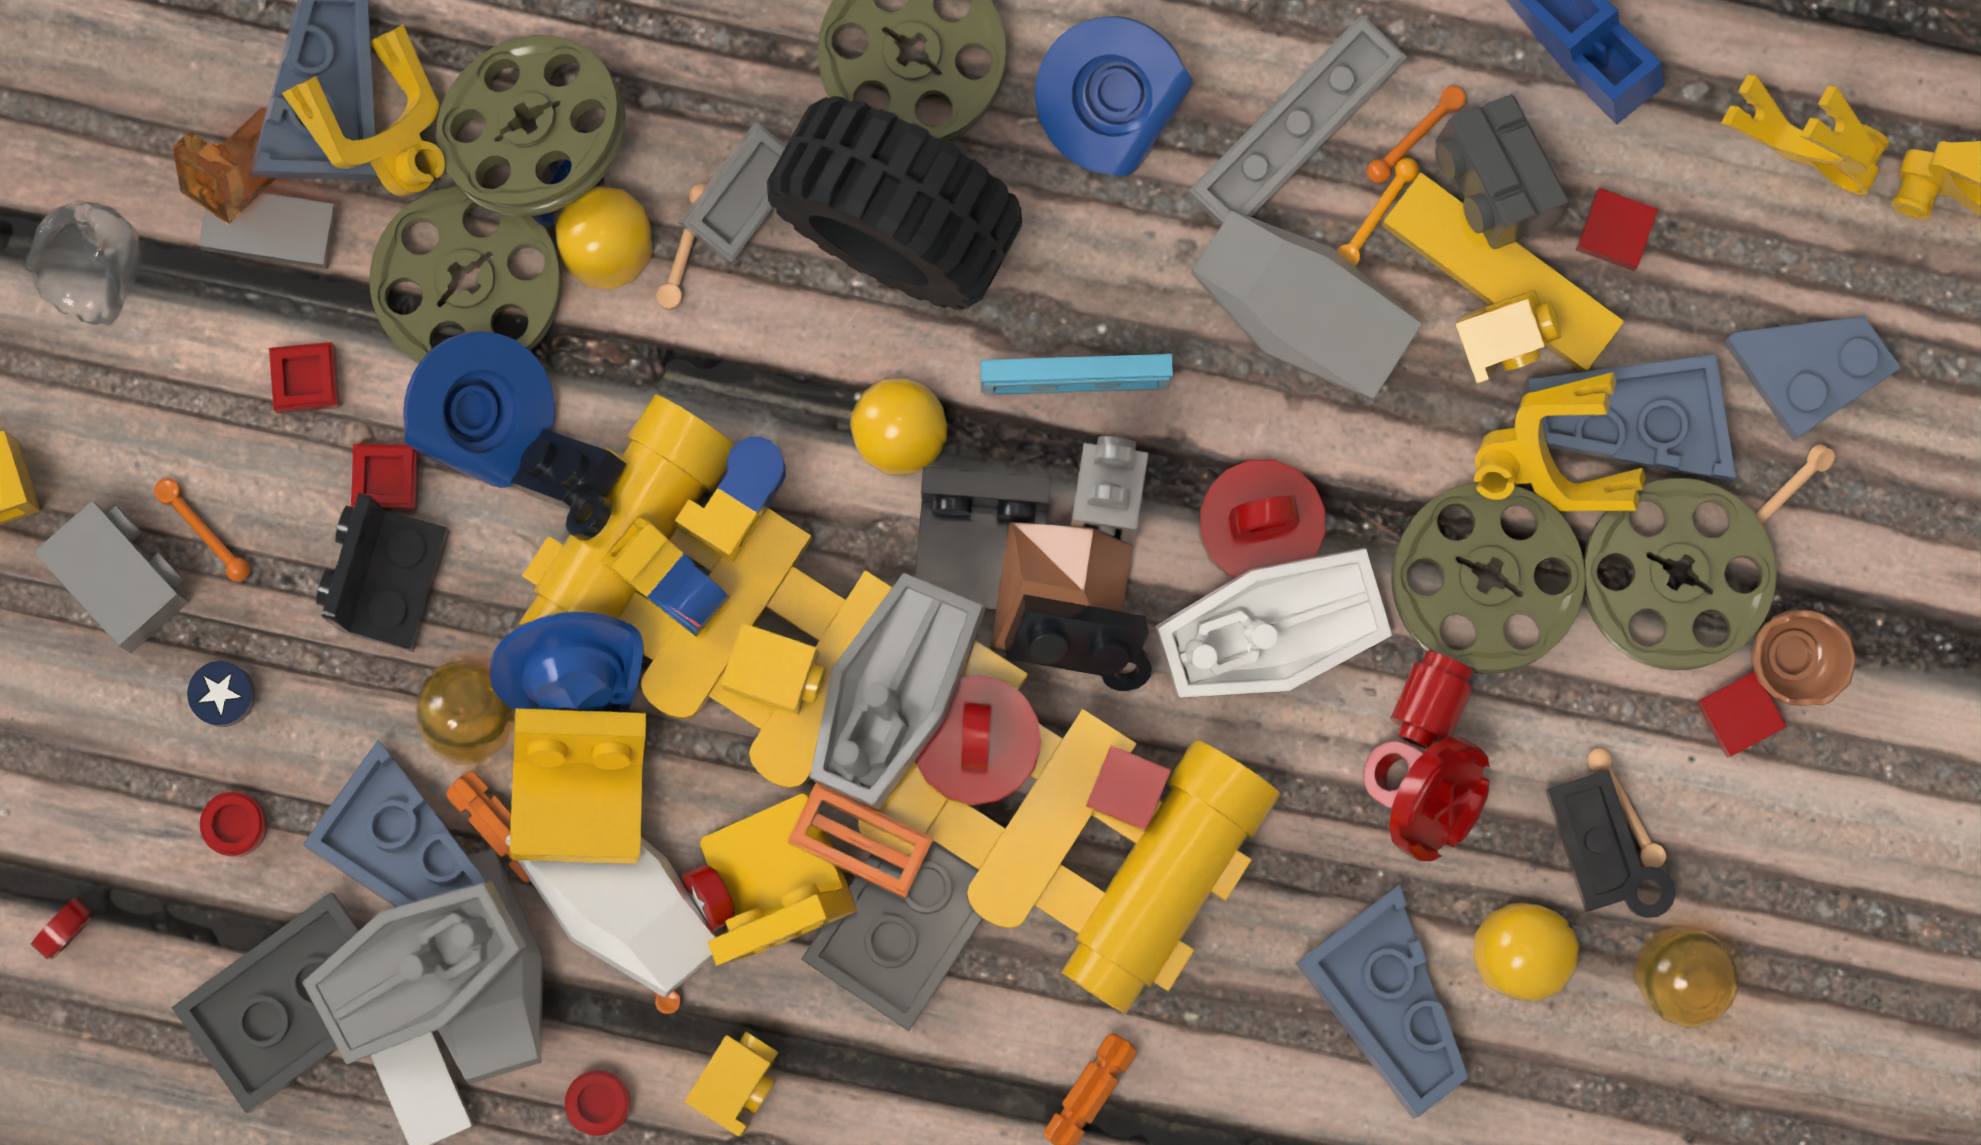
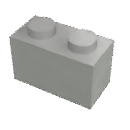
(112, 575)

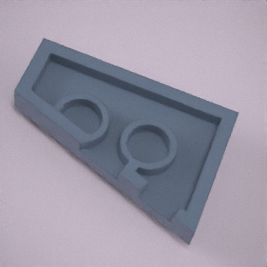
(334, 45)
(1657, 418)
(390, 836)
(1384, 999)

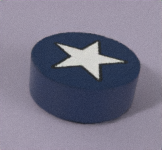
(221, 694)

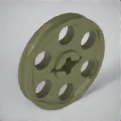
(912, 83)
(555, 116)
(455, 250)
(1708, 560)
(1517, 563)

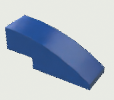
(1595, 51)

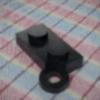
(572, 478)
(1080, 640)
(1602, 847)

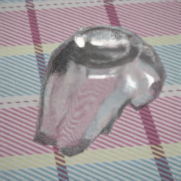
(85, 260)

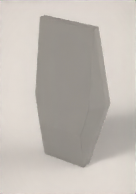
(1305, 304)
(893, 689)
(413, 969)
(504, 1022)

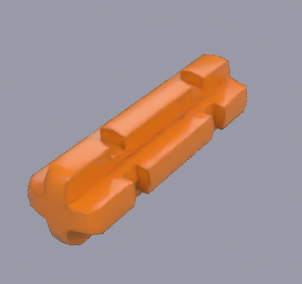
(488, 815)
(1090, 1091)

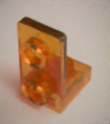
(218, 173)

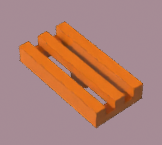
(843, 861)

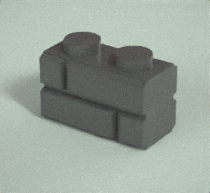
(1500, 172)

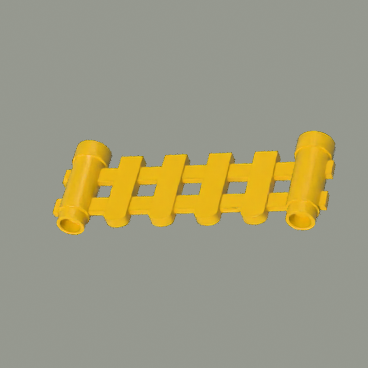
(1123, 934)

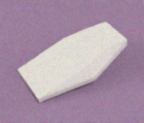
(1275, 626)
(628, 915)

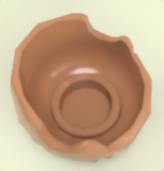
(1803, 658)

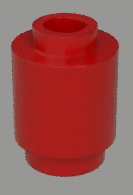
(1432, 700)

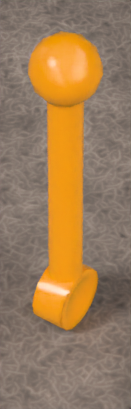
(1405, 171)

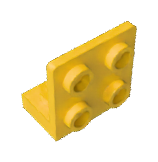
(577, 786)
(772, 884)

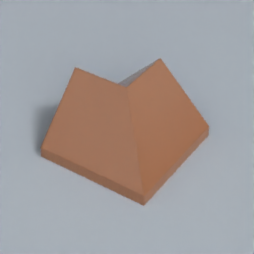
(1059, 565)

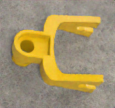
(396, 147)
(1842, 155)
(1948, 172)
(1523, 456)

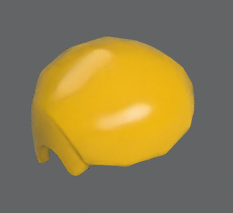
(604, 238)
(898, 426)
(1526, 951)

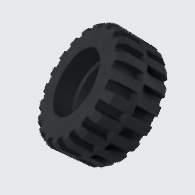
(895, 202)

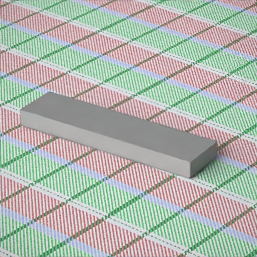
(1299, 123)

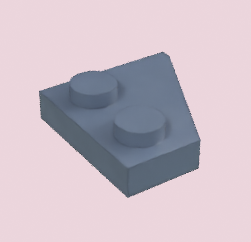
(1812, 367)

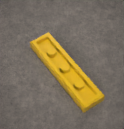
(1437, 229)

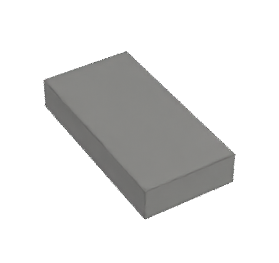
(736, 196)
(274, 230)

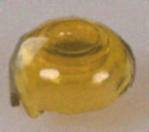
(462, 713)
(1686, 976)

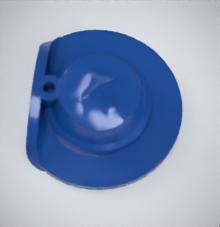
(1109, 92)
(478, 405)
(569, 664)

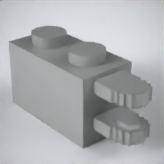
(1110, 487)

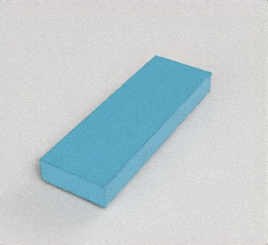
(1076, 374)

